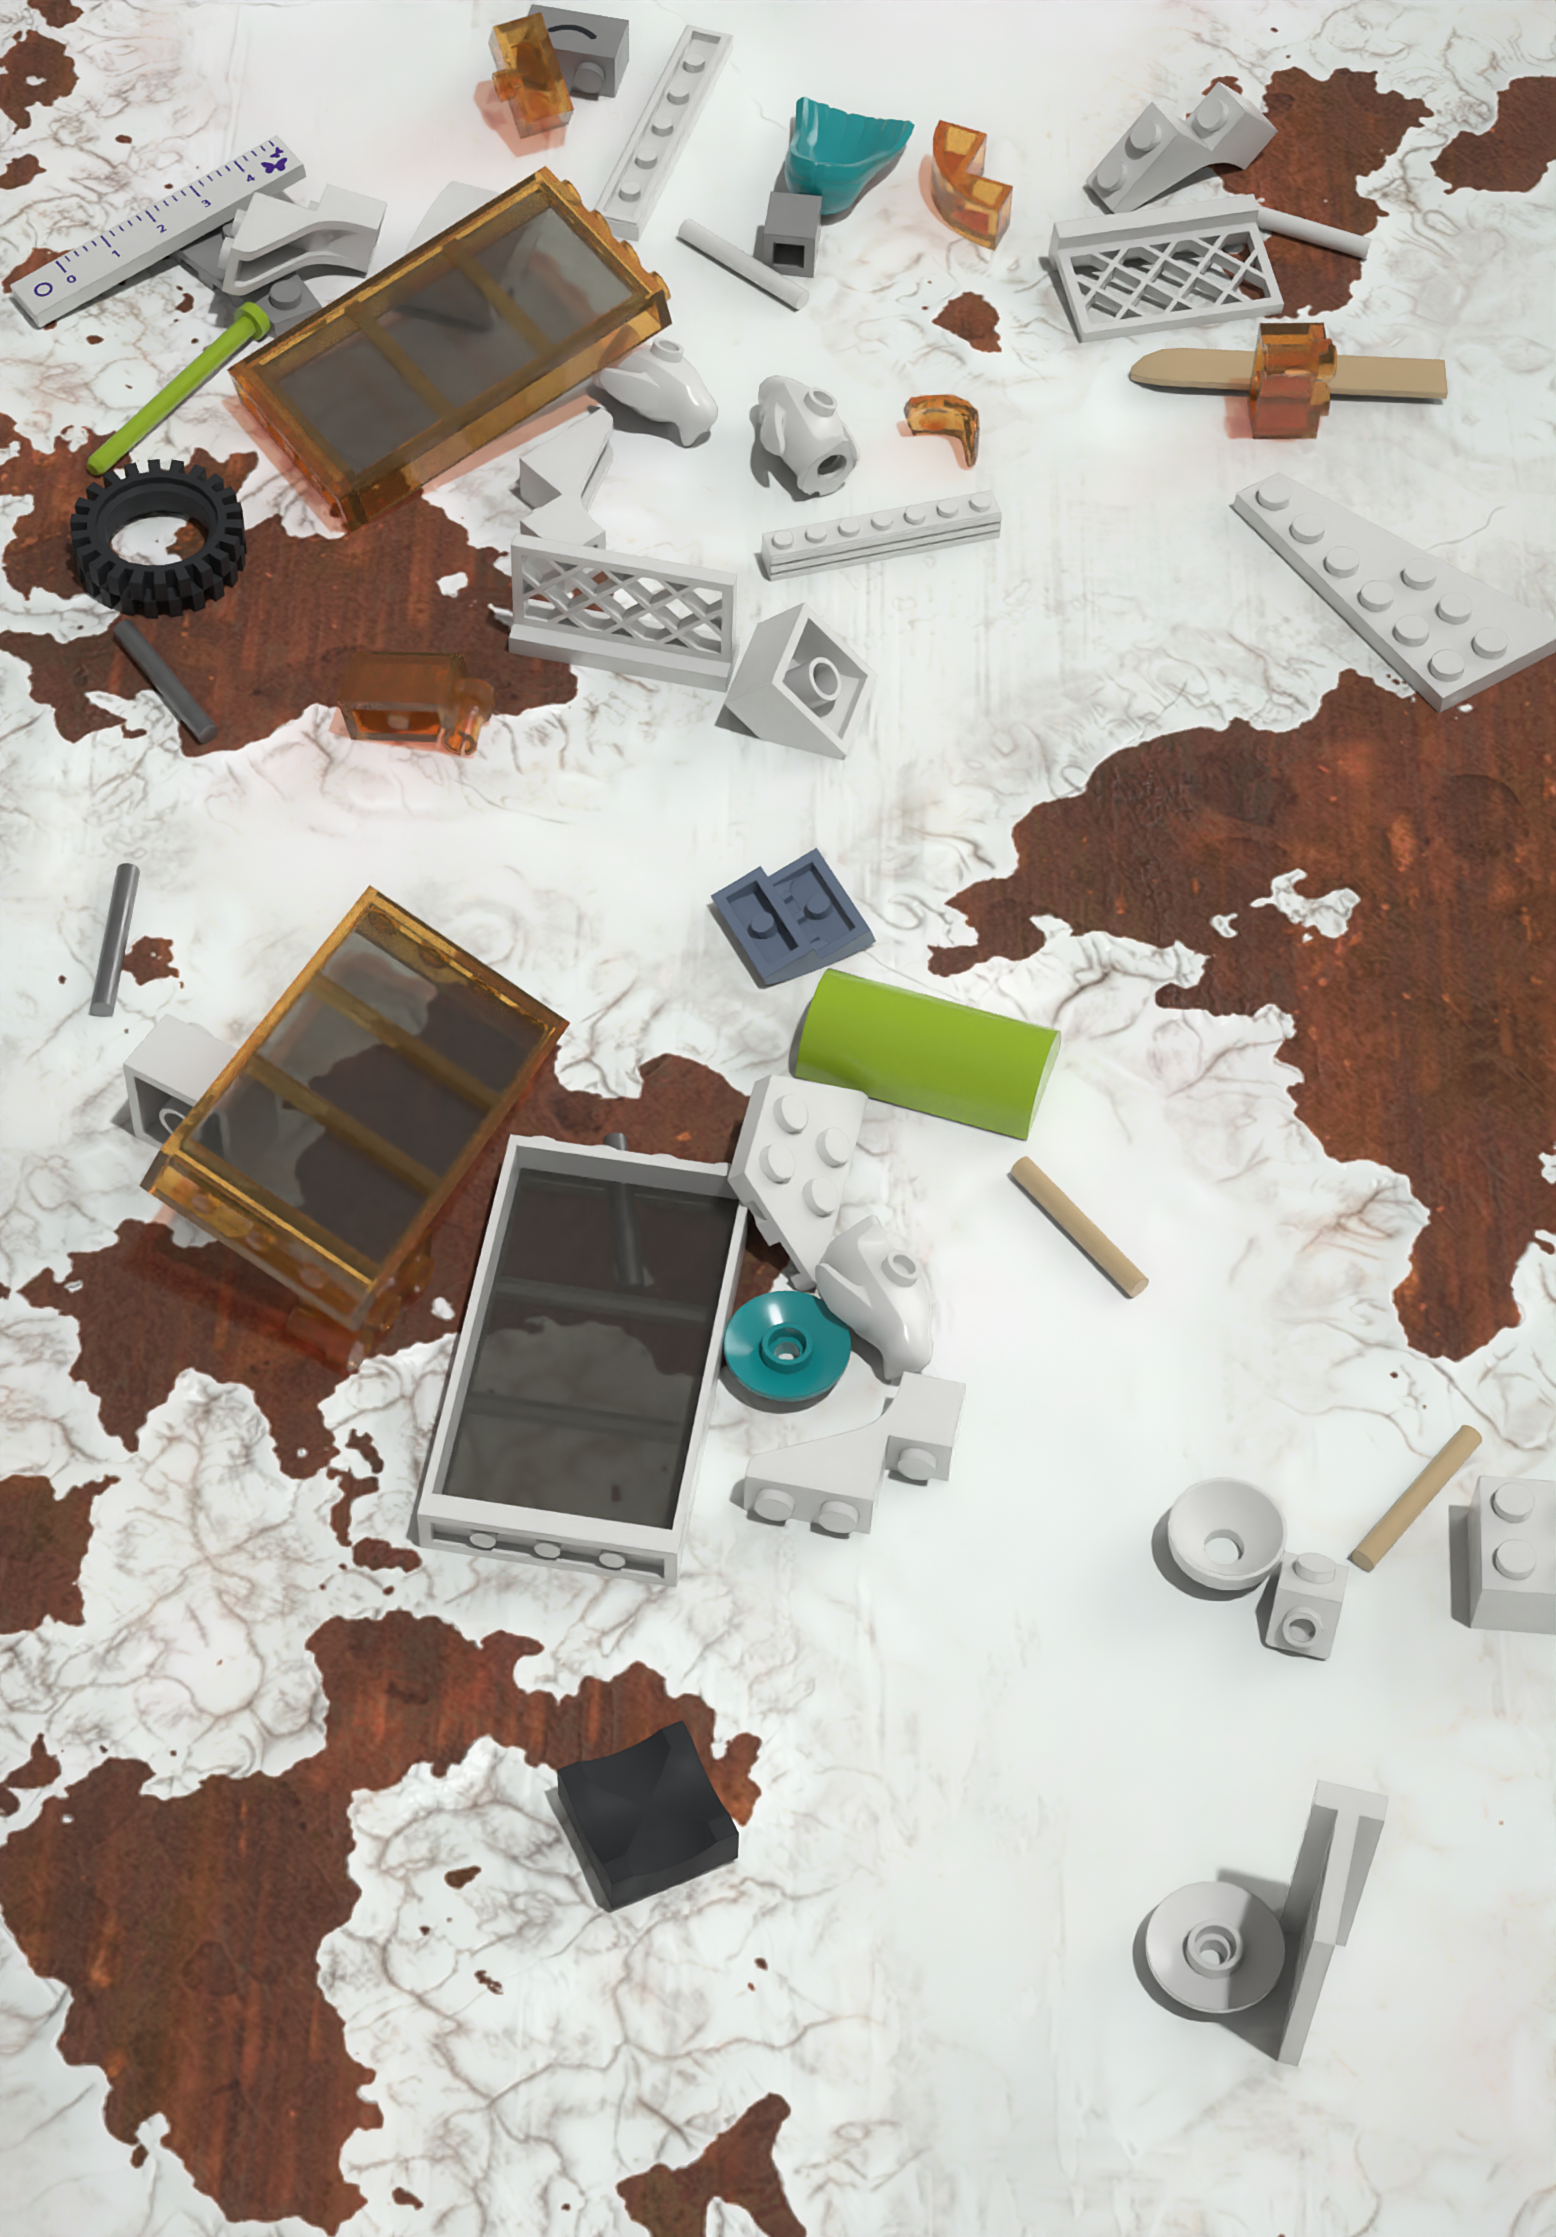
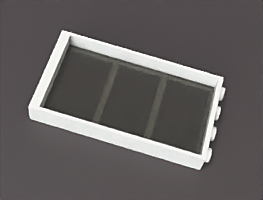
(587, 1362)

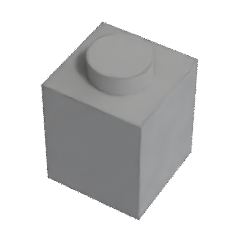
(792, 233)

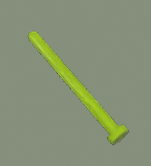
(249, 323)

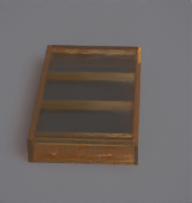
(451, 346)
(355, 1107)

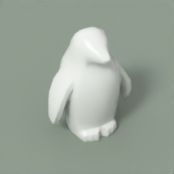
(661, 387)
(806, 433)
(879, 1295)

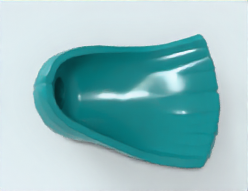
(839, 152)

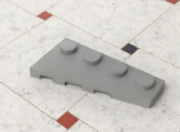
(283, 300)

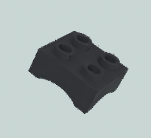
(647, 1815)

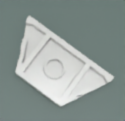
(797, 1164)

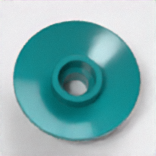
(787, 1325)

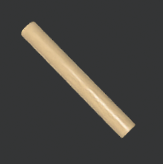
(1079, 1226)
(1416, 1497)

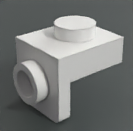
(1307, 1604)

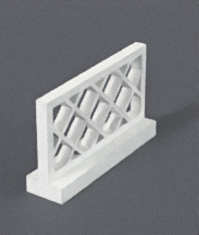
(1156, 237)
(617, 637)
(1325, 1894)

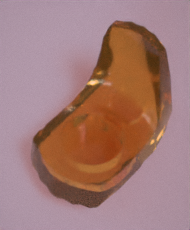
(945, 416)

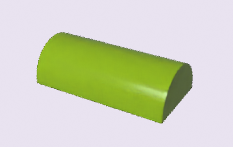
(927, 1053)

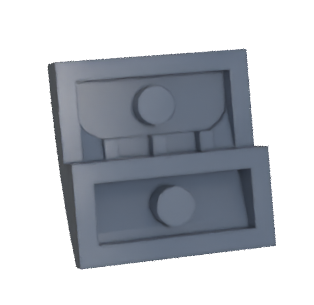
(793, 918)

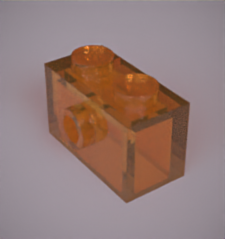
(529, 76)

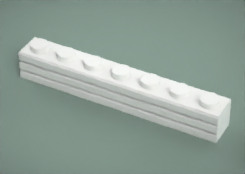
(881, 535)

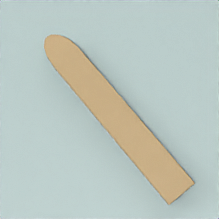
(1234, 367)

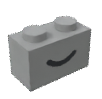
(588, 48)

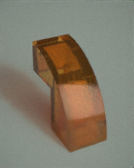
(965, 199)

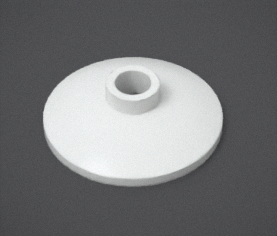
(1222, 1920)

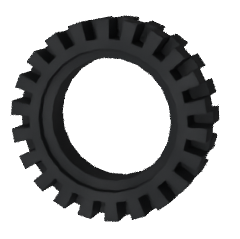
(158, 584)

